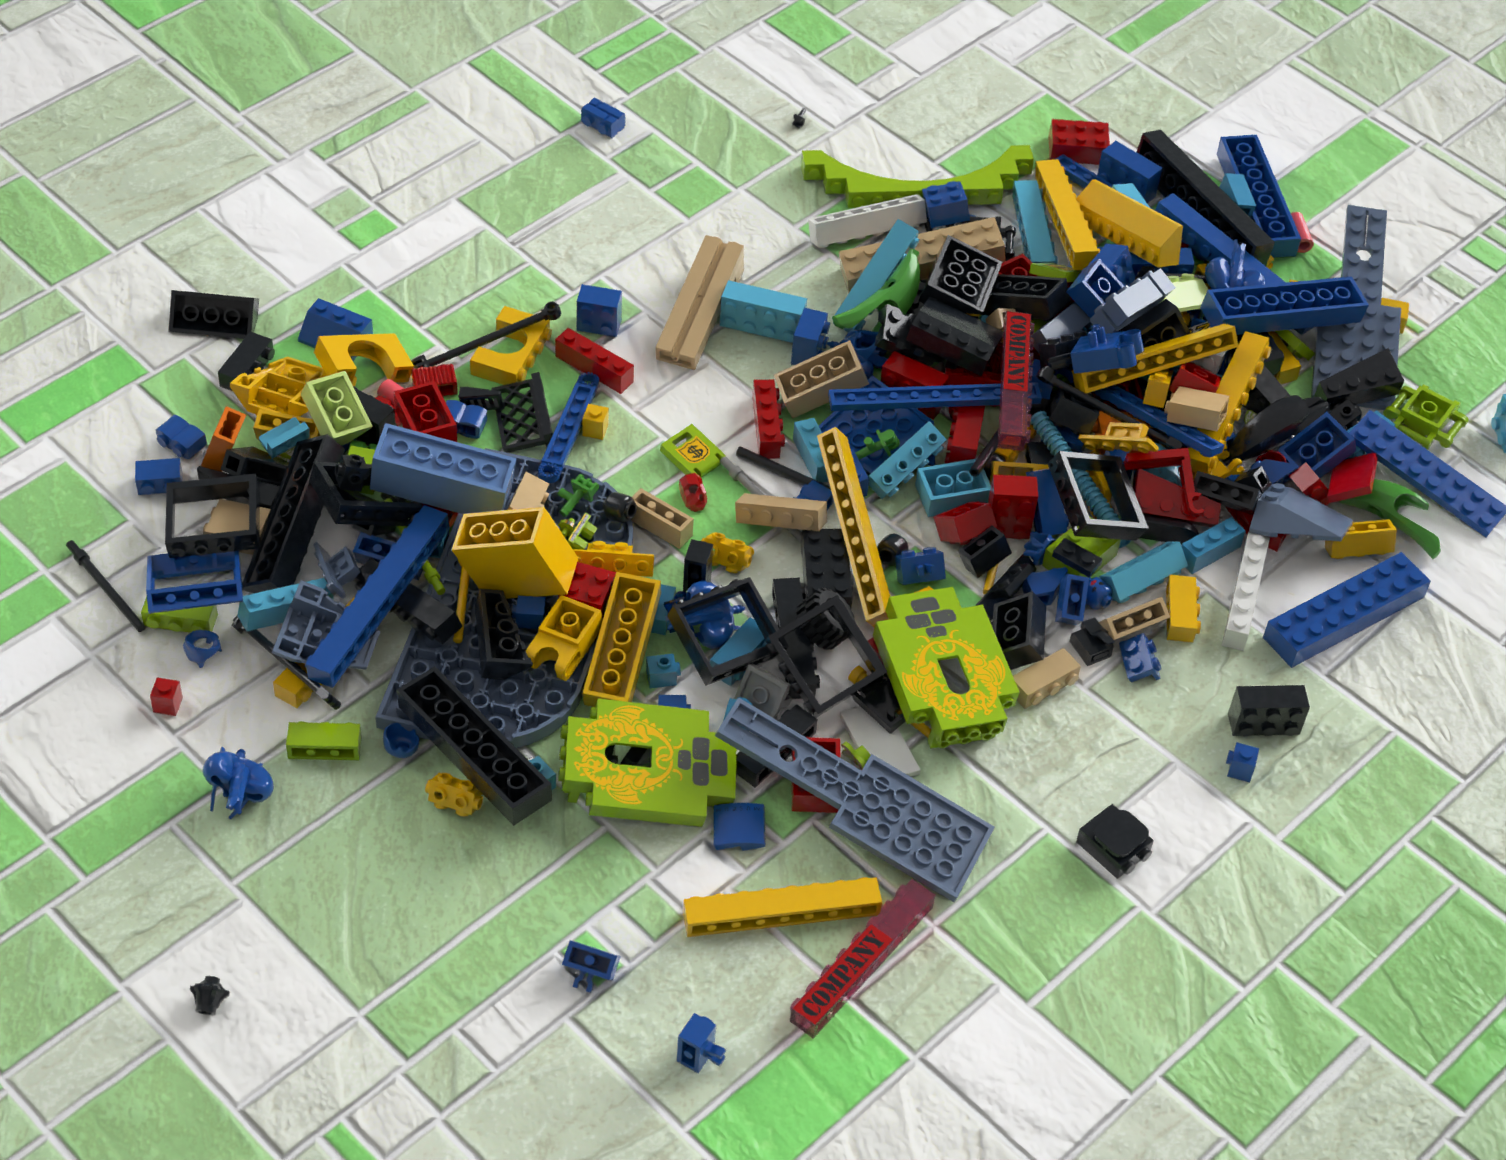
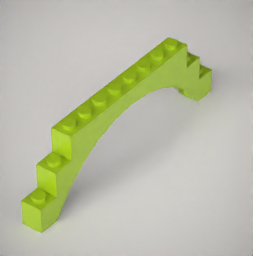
(865, 189)

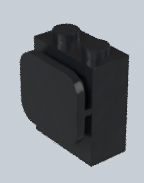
(1116, 840)

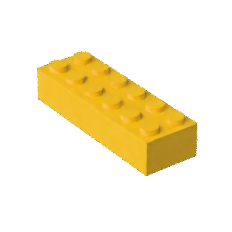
(622, 639)

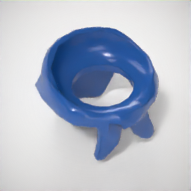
(1036, 546)
(200, 655)

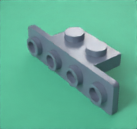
(337, 569)

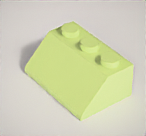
(1188, 292)
(336, 407)

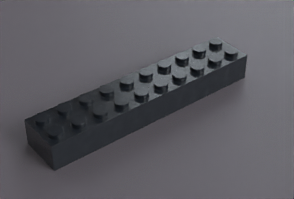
(1202, 194)

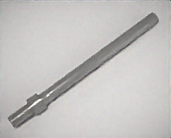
(738, 475)

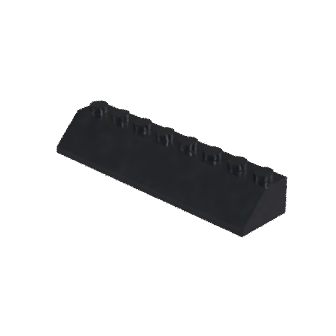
(291, 519)

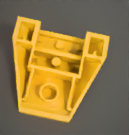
(276, 387)

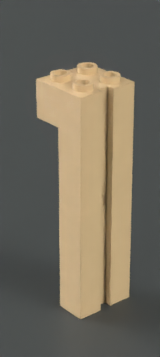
(699, 302)

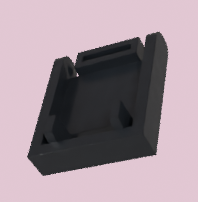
(881, 704)

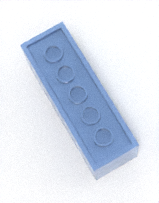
(441, 472)

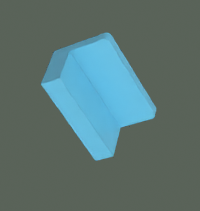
(284, 437)

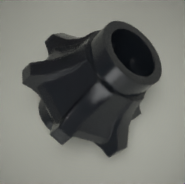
(208, 995)

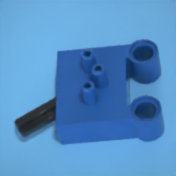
(1101, 351)

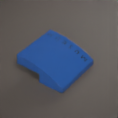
(739, 826)

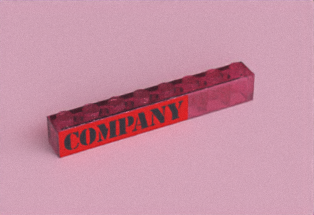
(1015, 381)
(861, 958)

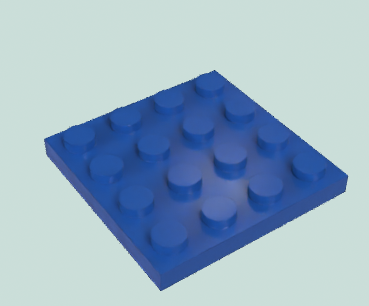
(863, 423)

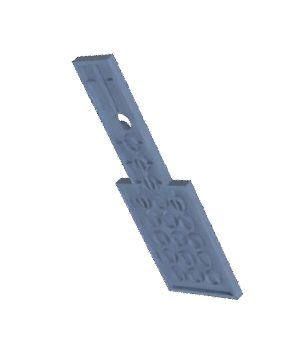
(1349, 344)
(875, 806)

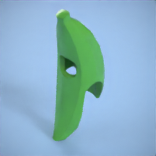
(897, 291)
(1387, 500)

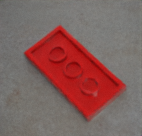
(1352, 478)

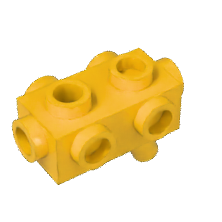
(729, 552)
(454, 793)

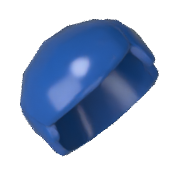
(399, 741)

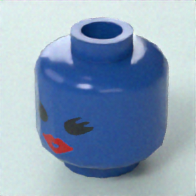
(1098, 593)

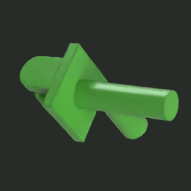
(888, 441)
(582, 489)

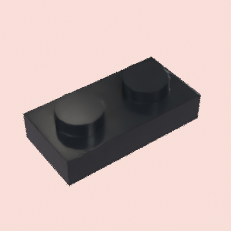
(1077, 557)

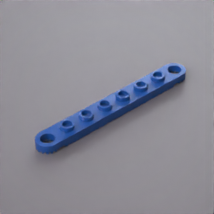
(568, 428)

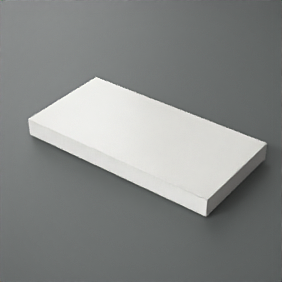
(878, 741)

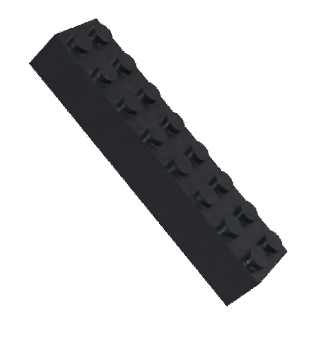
(474, 745)

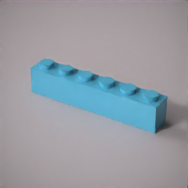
(1033, 222)
(881, 267)

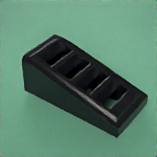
(477, 397)

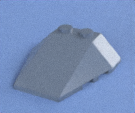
(1294, 513)
(309, 622)

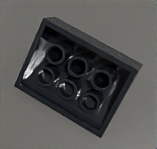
(961, 277)
(954, 336)

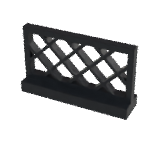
(541, 415)

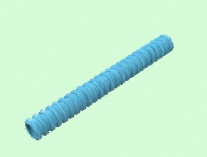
(1087, 488)

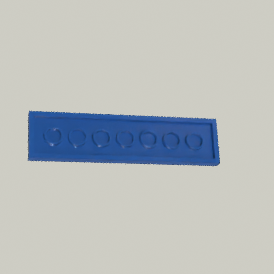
(1428, 473)

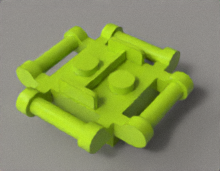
(1426, 415)

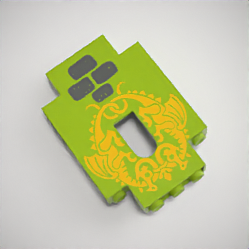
(936, 628)
(686, 770)

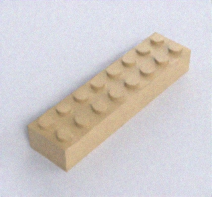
(979, 234)

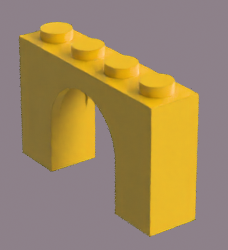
(384, 349)
(511, 367)

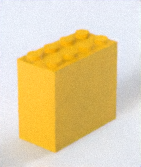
(515, 552)

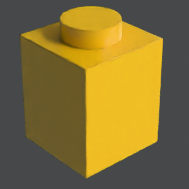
(595, 421)

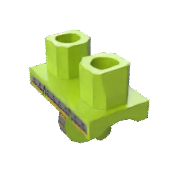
(583, 528)

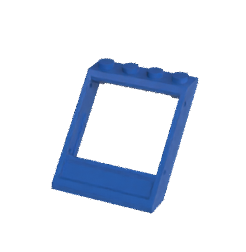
(195, 595)

